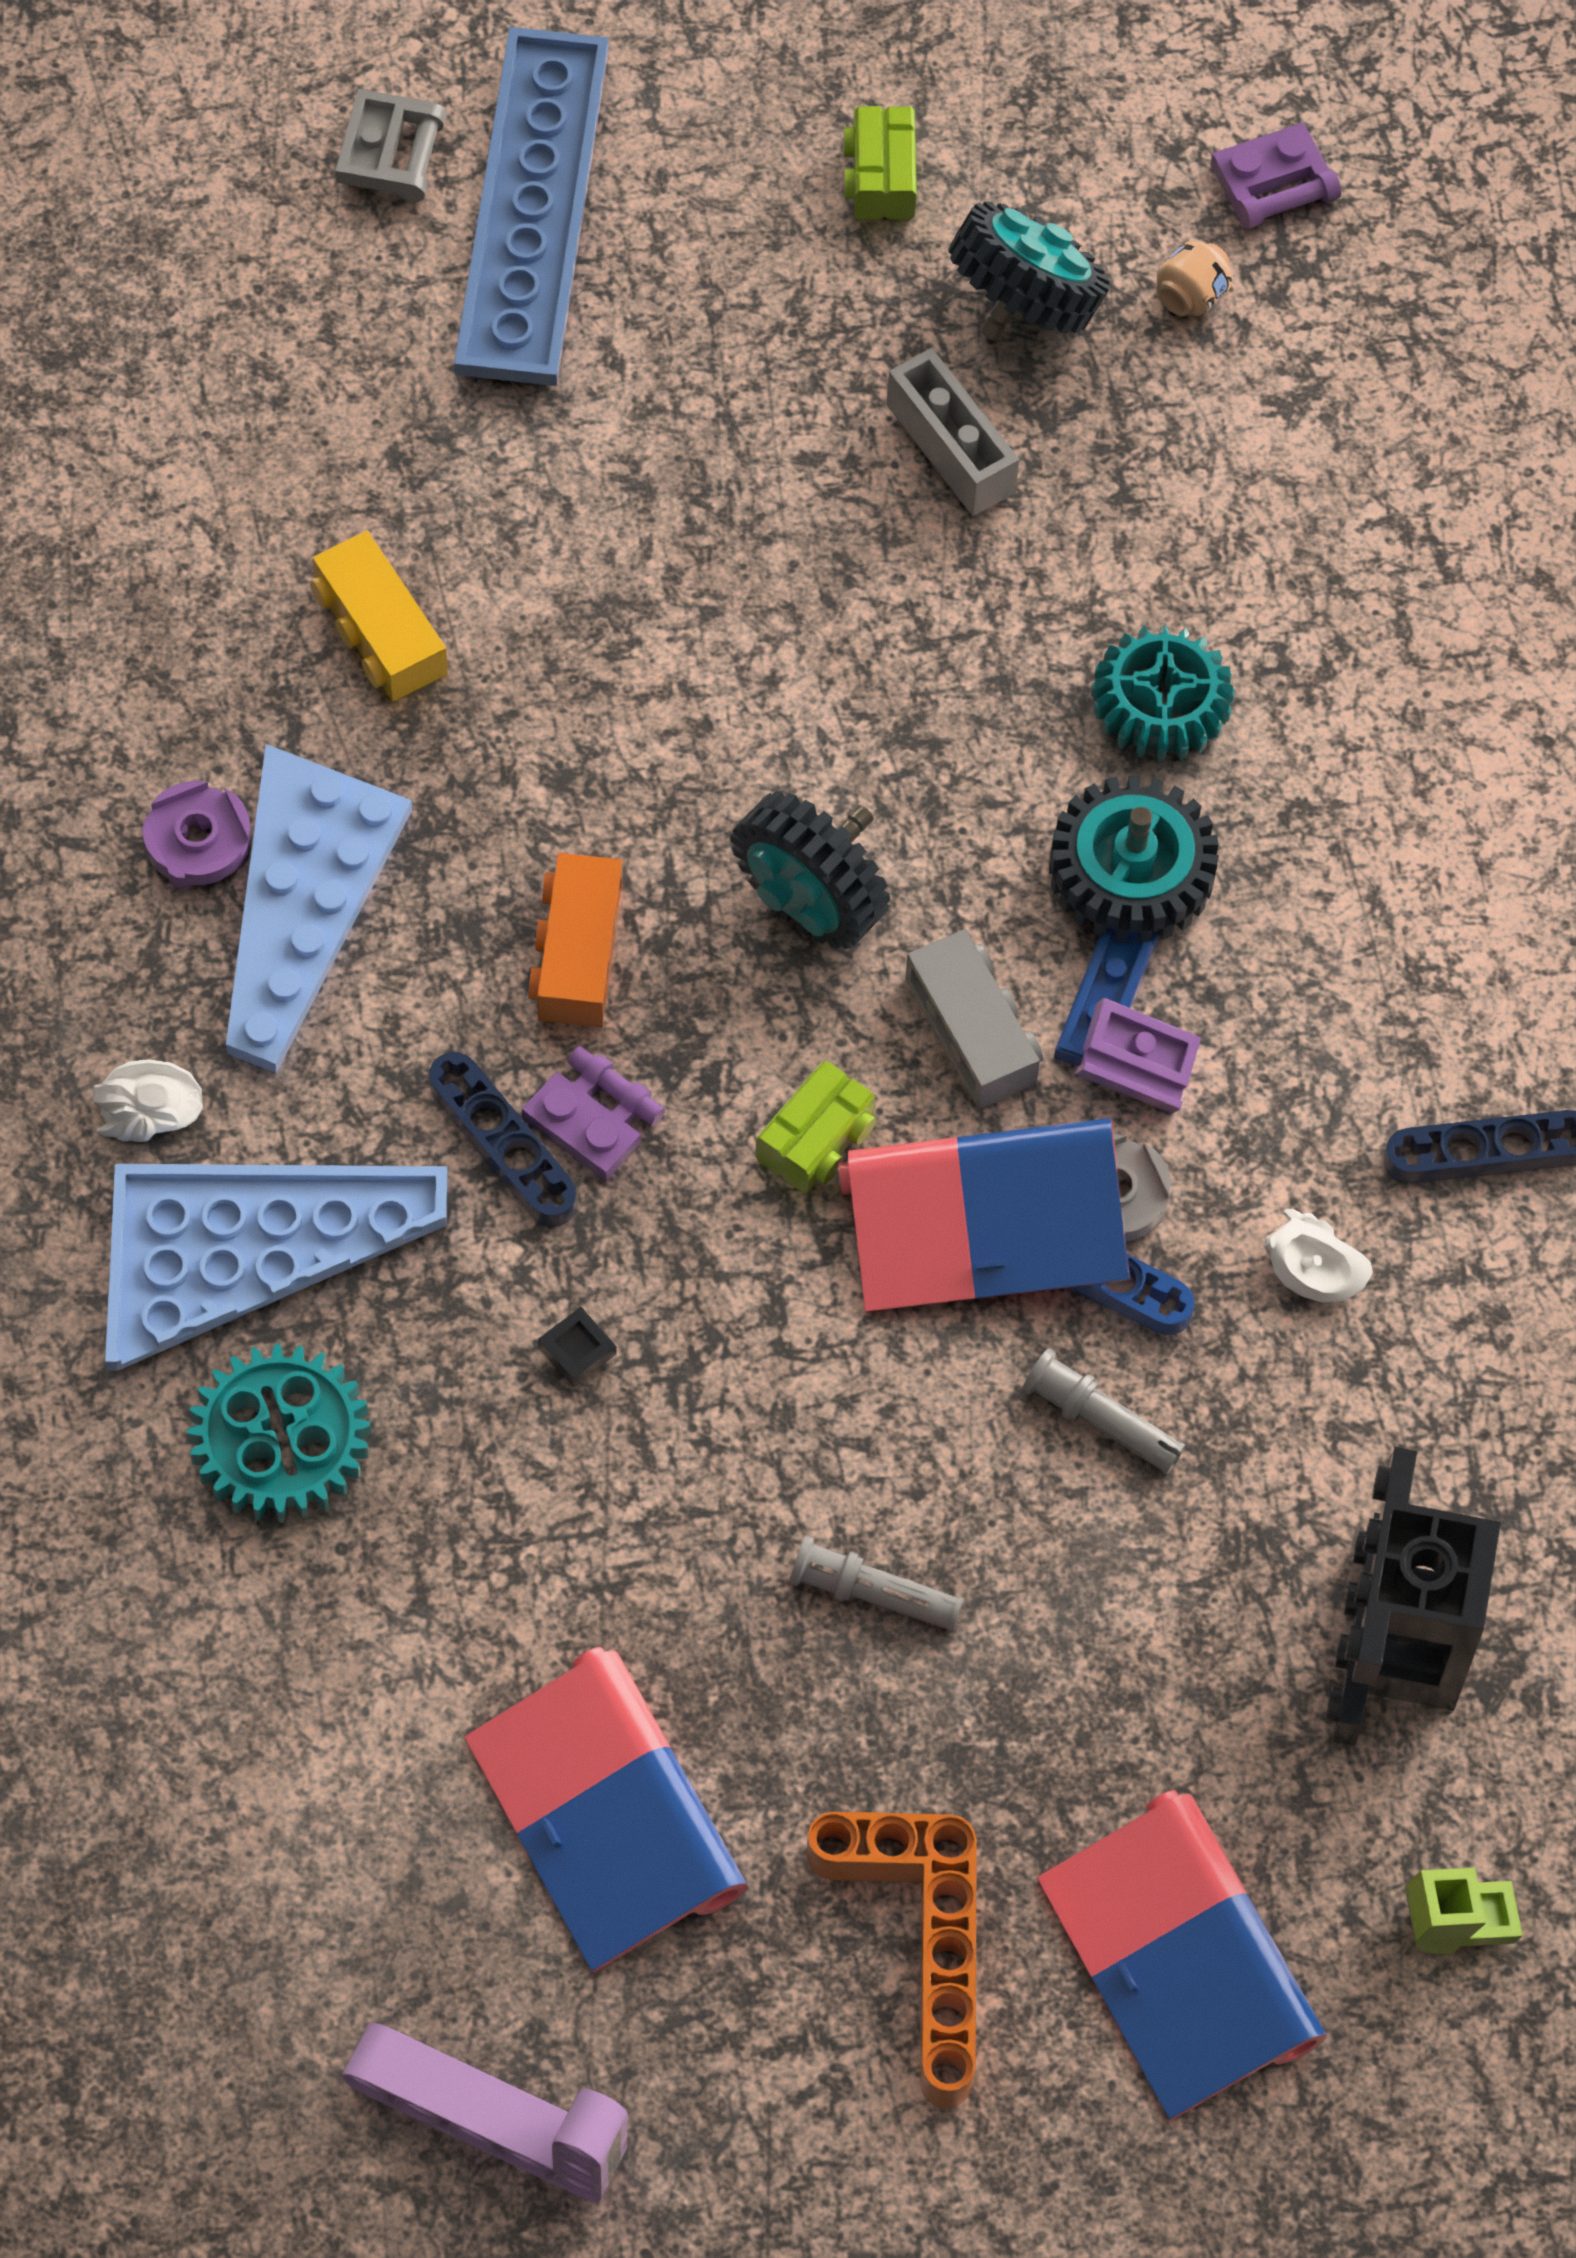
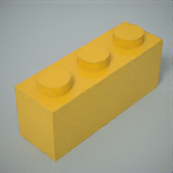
(378, 616)

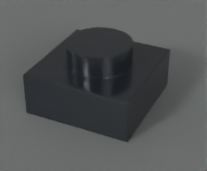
(577, 1346)

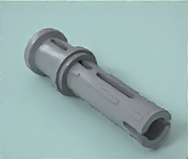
(1081, 1399)
(942, 1610)

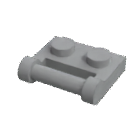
(374, 139)

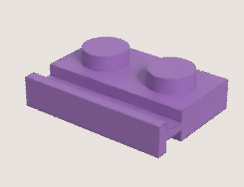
(1138, 1055)

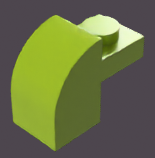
(1456, 1910)

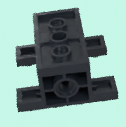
(1394, 1600)

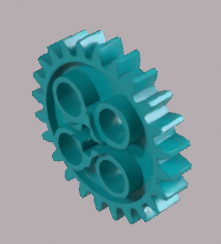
(230, 1445)

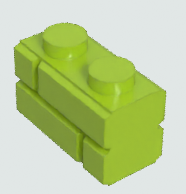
(883, 163)
(816, 1128)

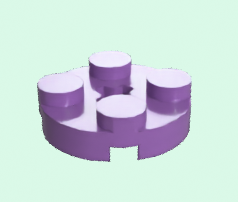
(193, 862)

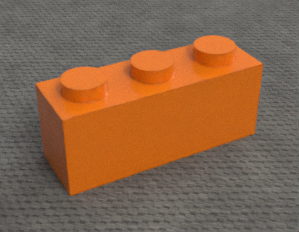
(577, 939)

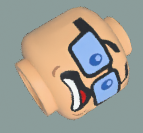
(1194, 279)

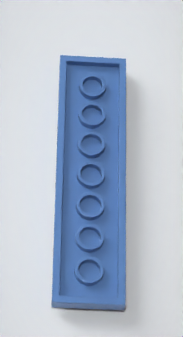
(532, 207)

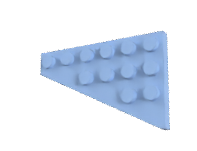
(229, 1239)

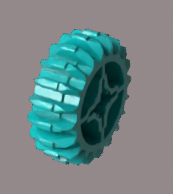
(1190, 679)

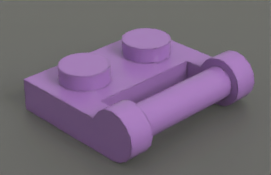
(1270, 164)

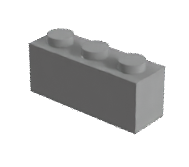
(952, 432)
(974, 1018)

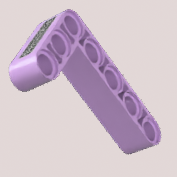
(562, 2147)

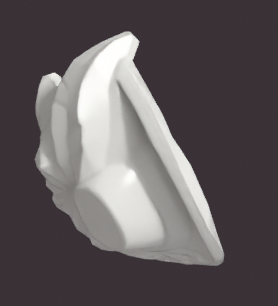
(147, 1100)
(1314, 1261)

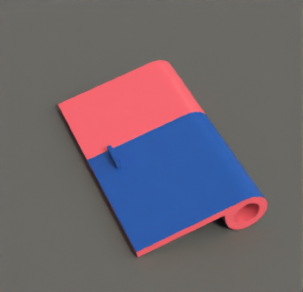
(987, 1215)
(605, 1809)
(1181, 1955)

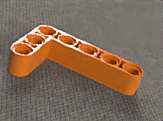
(939, 1930)

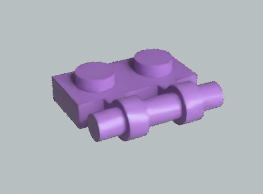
(582, 1124)

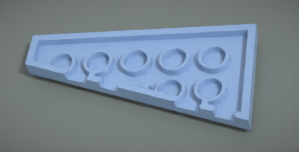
(309, 874)

